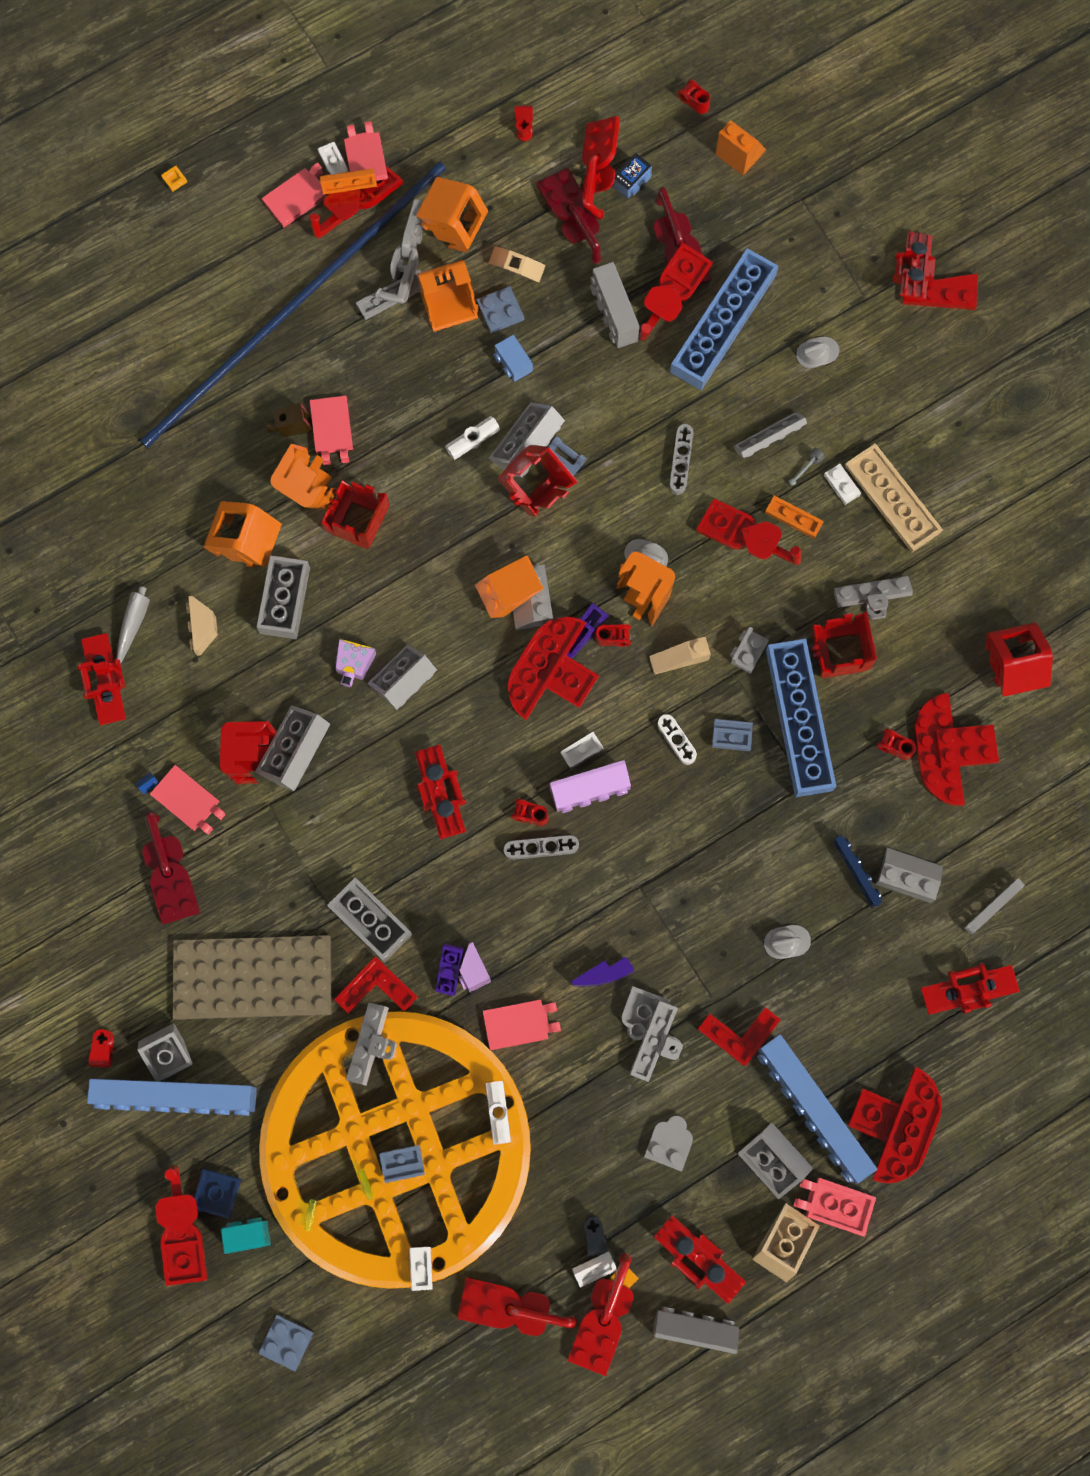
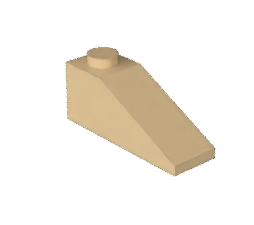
(680, 656)

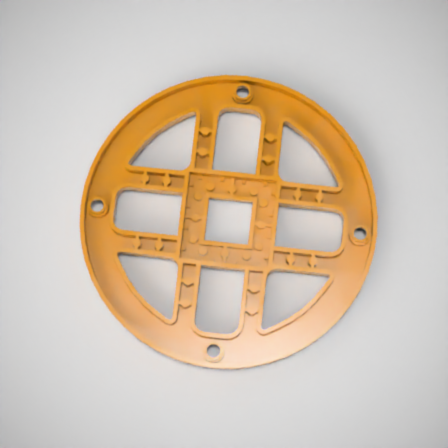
(354, 1130)

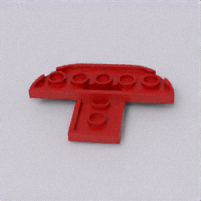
(547, 666)
(946, 749)
(903, 1127)

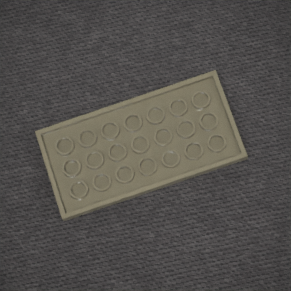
(252, 977)

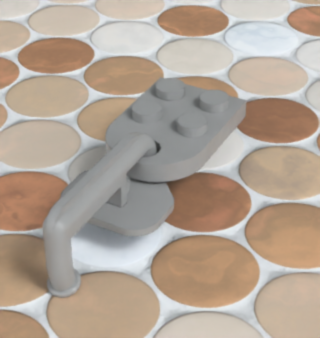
(405, 250)

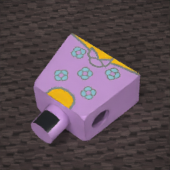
(353, 661)

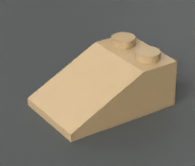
(786, 1243)

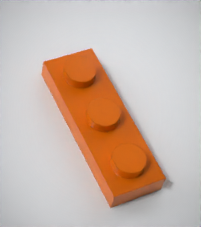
(348, 181)
(794, 517)

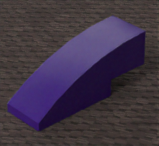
(594, 618)
(604, 974)

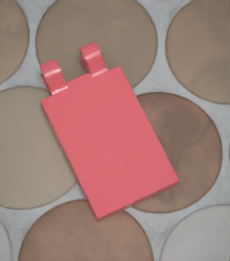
(365, 151)
(296, 195)
(331, 427)
(187, 799)
(519, 1024)
(837, 1205)

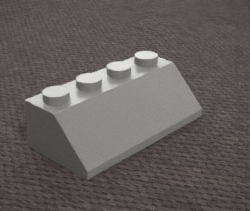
(533, 427)
(293, 747)
(696, 1331)

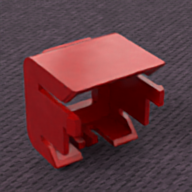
(546, 493)
(363, 497)
(841, 628)
(1020, 673)
(241, 751)

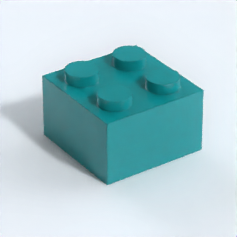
(244, 1237)

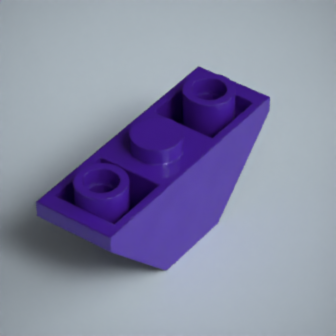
(449, 969)

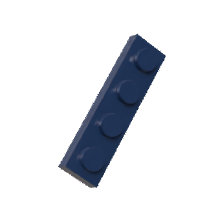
(854, 865)

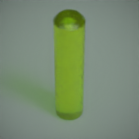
(365, 1183)
(310, 1215)

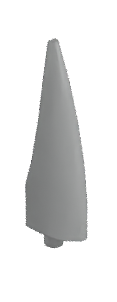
(132, 620)

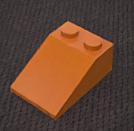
(509, 587)

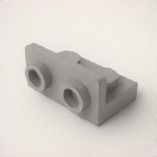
(749, 650)

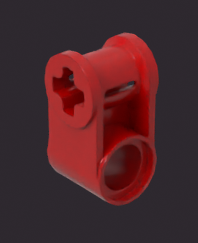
(692, 95)
(524, 121)
(615, 635)
(895, 744)
(528, 813)
(101, 1051)

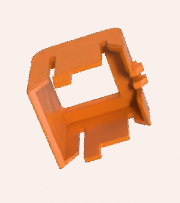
(442, 212)
(449, 302)
(300, 482)
(255, 538)
(648, 583)

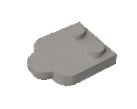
(639, 1011)
(670, 1143)

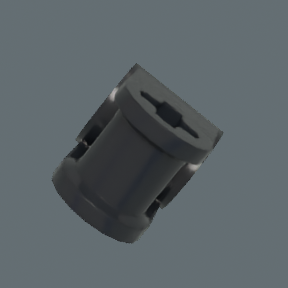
(596, 1239)

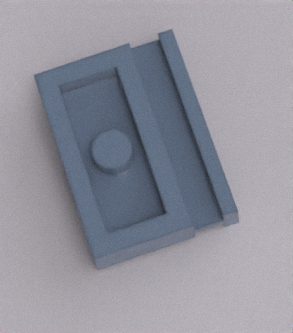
(732, 735)
(402, 1164)

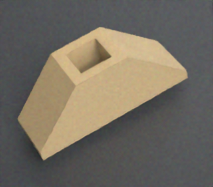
(517, 263)
(202, 625)

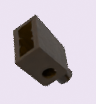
(291, 421)

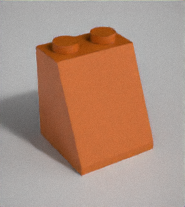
(738, 148)

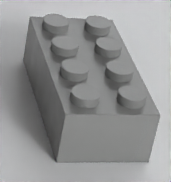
(615, 305)
(283, 597)
(370, 920)

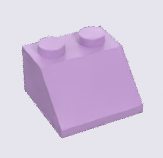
(472, 970)

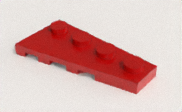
(950, 293)

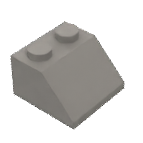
(164, 1052)

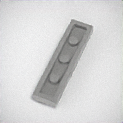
(371, 305)
(770, 434)

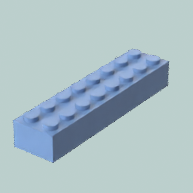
(724, 319)
(800, 718)
(167, 1095)
(817, 1110)

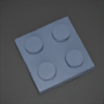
(500, 309)
(286, 1342)

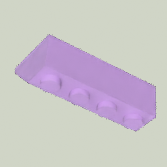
(590, 786)

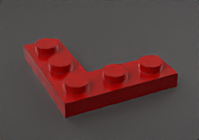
(375, 974)
(740, 1048)

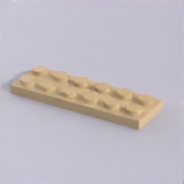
(893, 497)

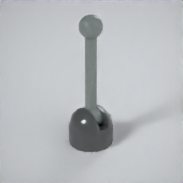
(815, 457)

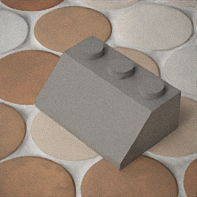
(537, 609)
(402, 676)
(910, 875)
(775, 1161)

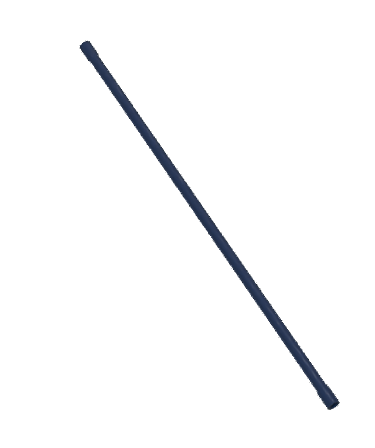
(155, 433)

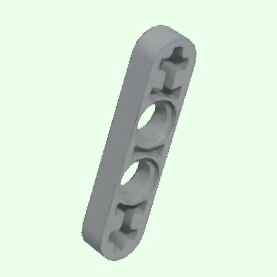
(681, 459)
(541, 850)
(994, 906)

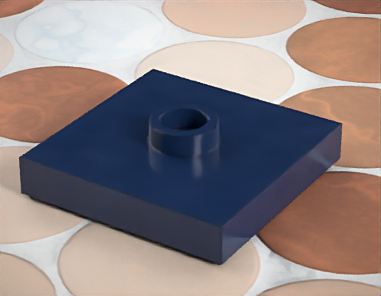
(217, 1193)

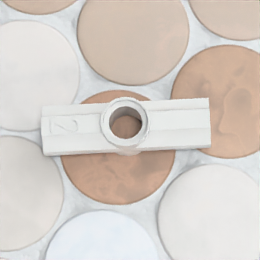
(481, 431)
(499, 1126)

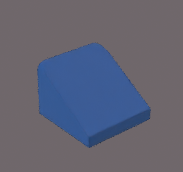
(147, 783)

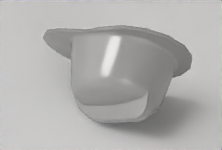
(817, 352)
(647, 548)
(787, 942)

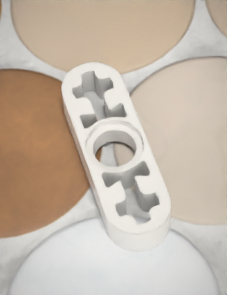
(689, 748)

